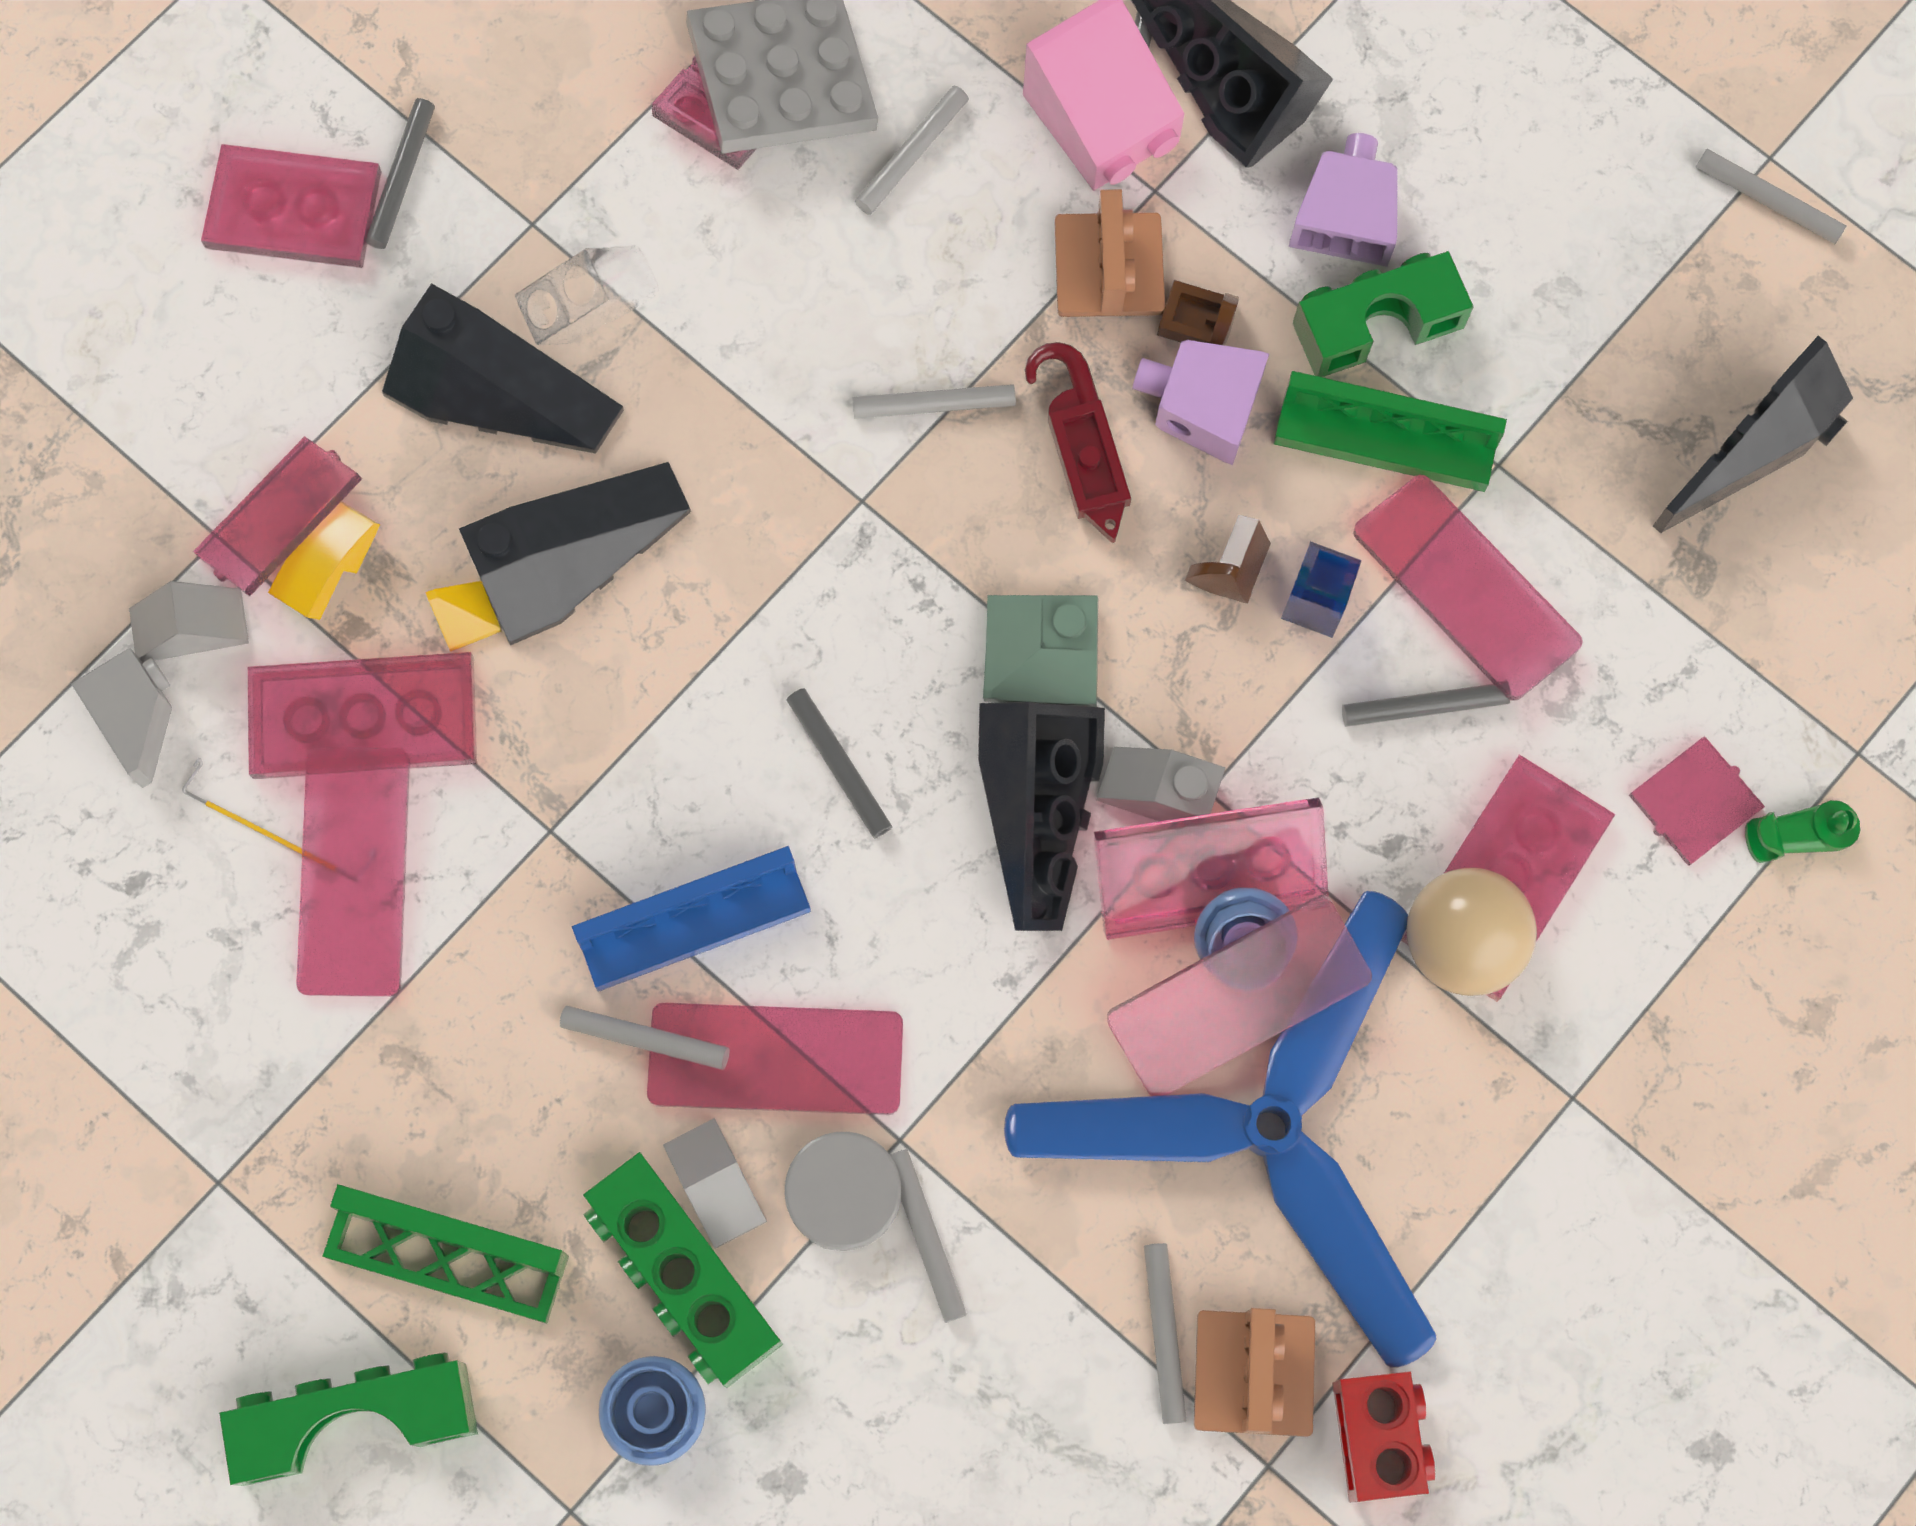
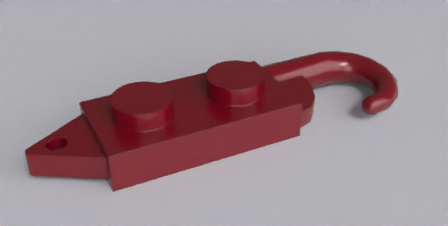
(1084, 442)

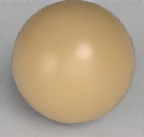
(1471, 931)

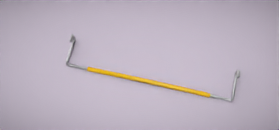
(234, 816)

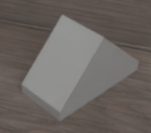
(187, 620)
(714, 1183)

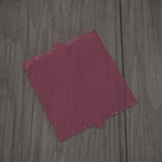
(1696, 801)

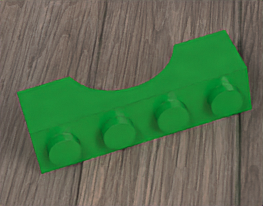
(273, 1437)

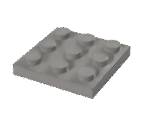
(780, 72)

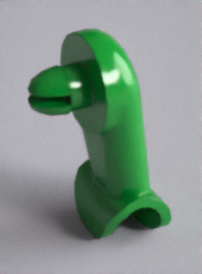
(1810, 830)

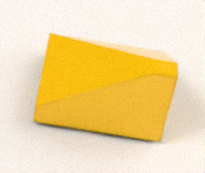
(463, 613)

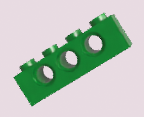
(639, 1189)

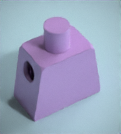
(1350, 205)
(1205, 394)

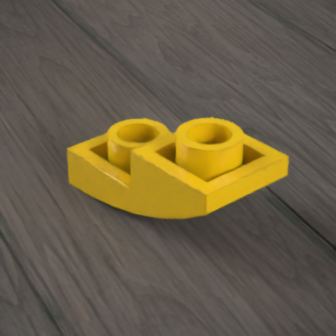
(319, 561)

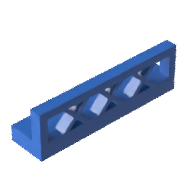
(692, 918)

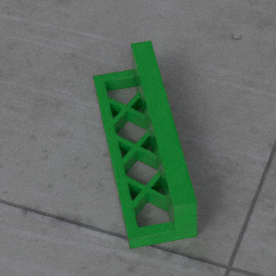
(1389, 431)
(448, 1231)

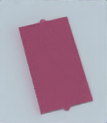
(277, 516)

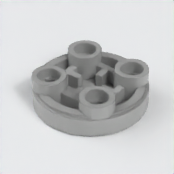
(843, 1191)

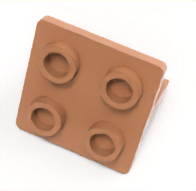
(1109, 261)
(1254, 1373)

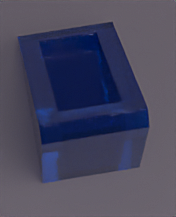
(1321, 589)

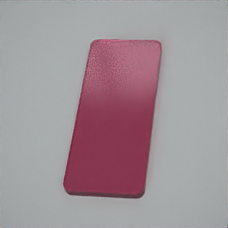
(1467, 587)
(353, 872)
(1239, 996)
(782, 1059)

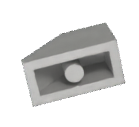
(129, 710)
(1160, 783)

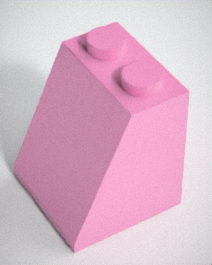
(1102, 93)

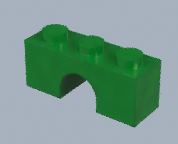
(1420, 293)

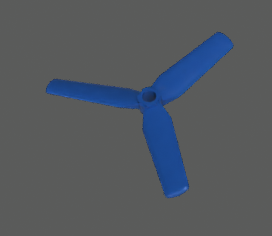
(1301, 1175)

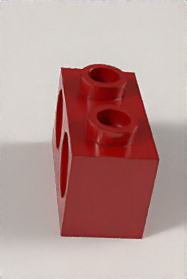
(1366, 1439)

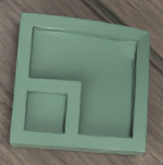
(1042, 649)

